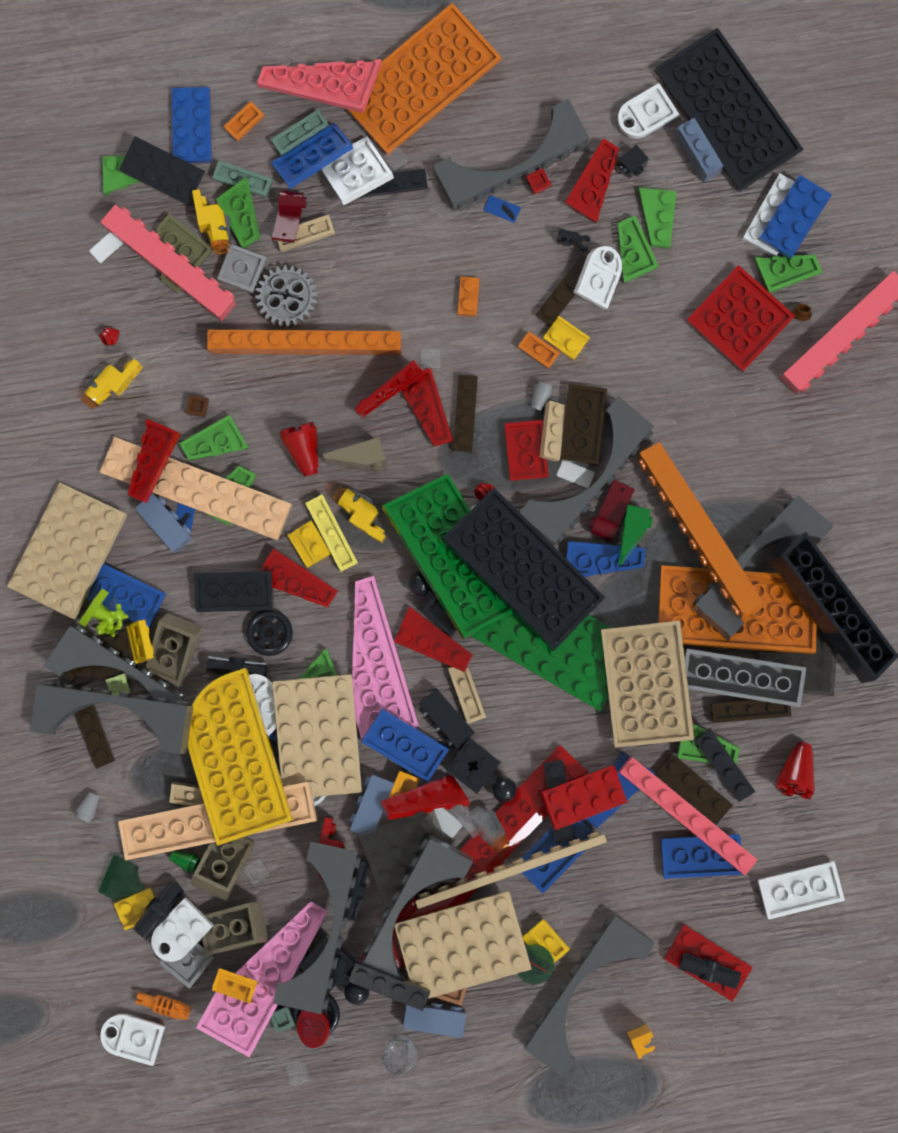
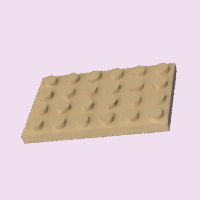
(67, 550)
(647, 684)
(318, 734)
(463, 945)

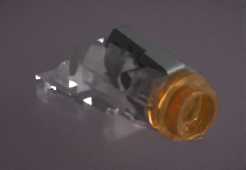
(484, 823)

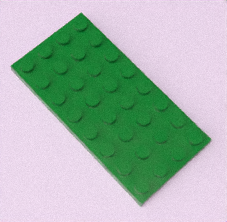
(421, 523)
(573, 666)

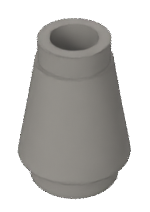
(541, 394)
(87, 808)

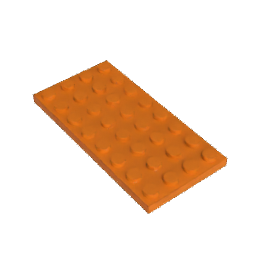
(425, 78)
(778, 626)

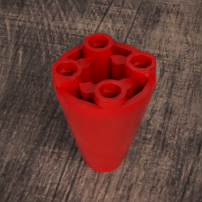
(302, 447)
(798, 772)

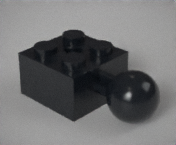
(433, 610)
(503, 788)
(353, 993)

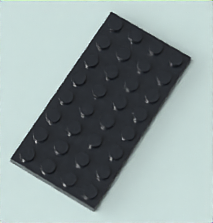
(730, 109)
(523, 569)

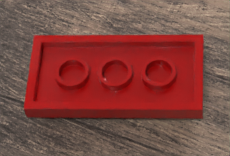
(583, 797)
(695, 944)

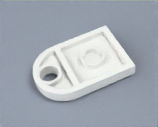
(647, 112)
(599, 277)
(265, 697)
(180, 931)
(135, 1038)

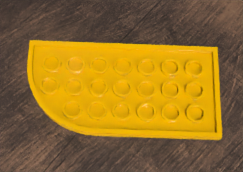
(235, 760)

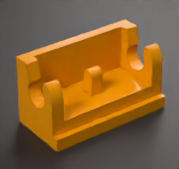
(404, 783)
(234, 985)
(639, 1038)

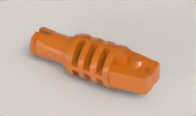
(164, 1005)

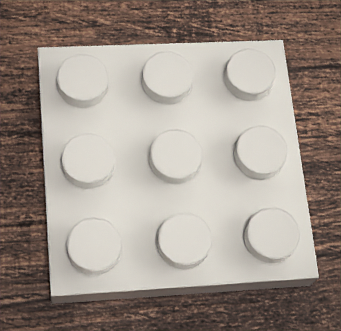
(357, 171)

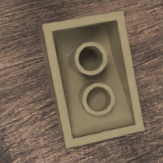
(362, 456)
(173, 648)
(222, 867)
(235, 929)

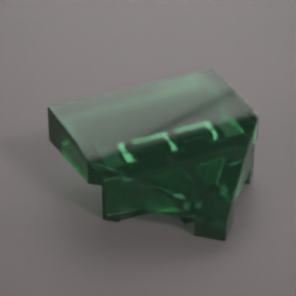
(120, 879)

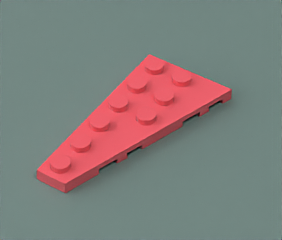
(329, 83)

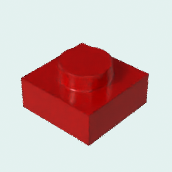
(538, 181)

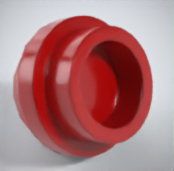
(109, 336)
(482, 490)

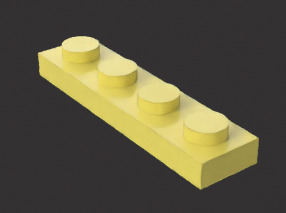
(331, 533)

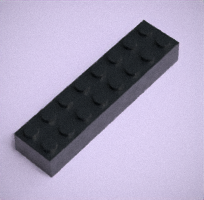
(834, 608)

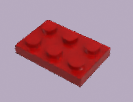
(523, 450)

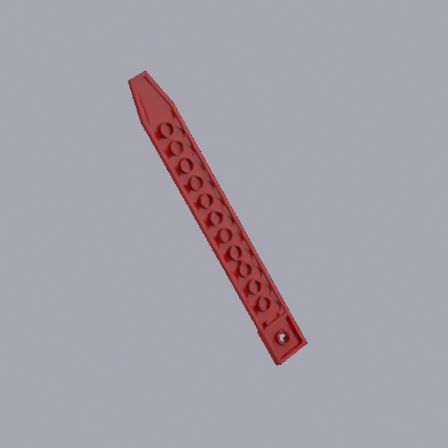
(518, 819)

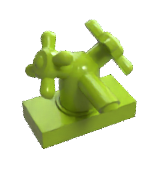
(104, 615)

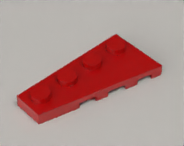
(591, 186)
(396, 384)
(428, 408)
(155, 451)
(297, 580)
(427, 639)
(434, 795)

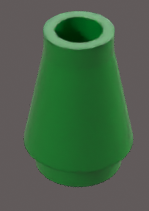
(186, 861)

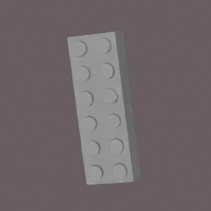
(745, 677)

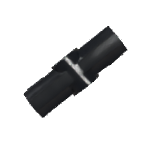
(224, 666)
(358, 892)
(158, 909)
(709, 970)

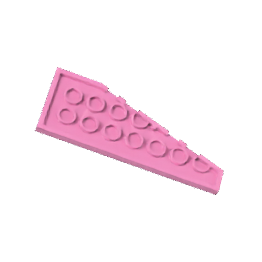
(376, 665)
(242, 1023)

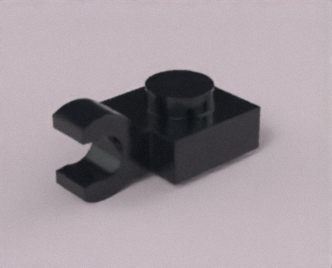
(570, 238)

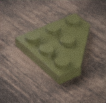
(184, 242)

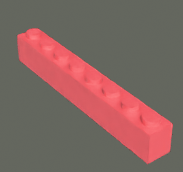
(168, 263)
(842, 334)
(687, 816)

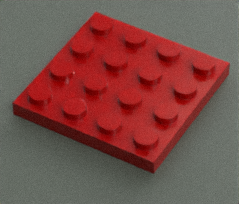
(740, 318)

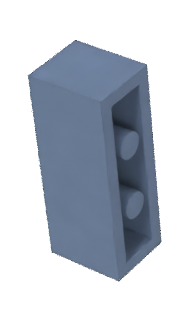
(699, 150)
(165, 523)
(370, 804)
(436, 1019)

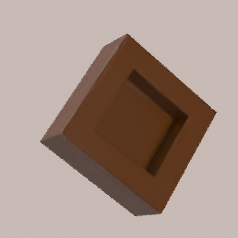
(197, 406)

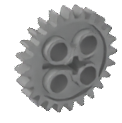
(291, 280)

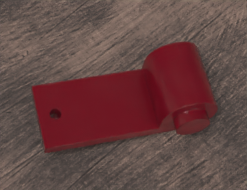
(289, 215)
(611, 511)

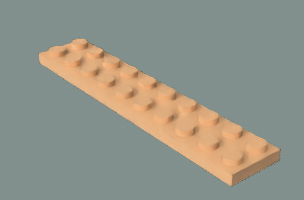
(204, 491)
(192, 827)

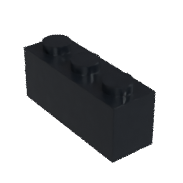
(446, 718)

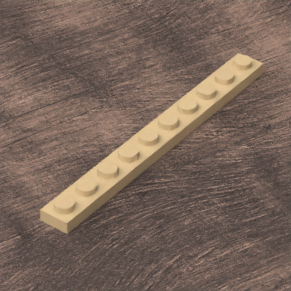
(519, 865)

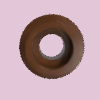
(802, 312)

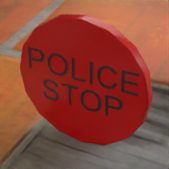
(313, 1029)

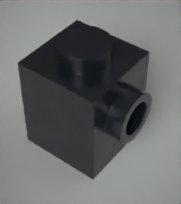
(632, 162)

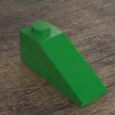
(635, 525)

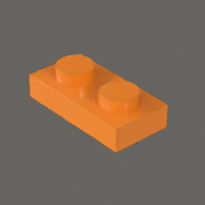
(244, 121)
(468, 296)
(538, 350)

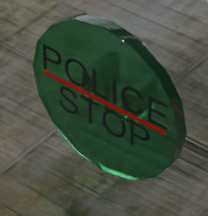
(541, 964)

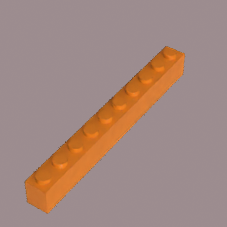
(304, 342)
(700, 531)

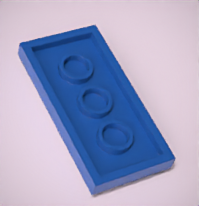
(192, 124)
(312, 155)
(795, 217)
(136, 598)
(405, 744)
(692, 858)
(547, 874)

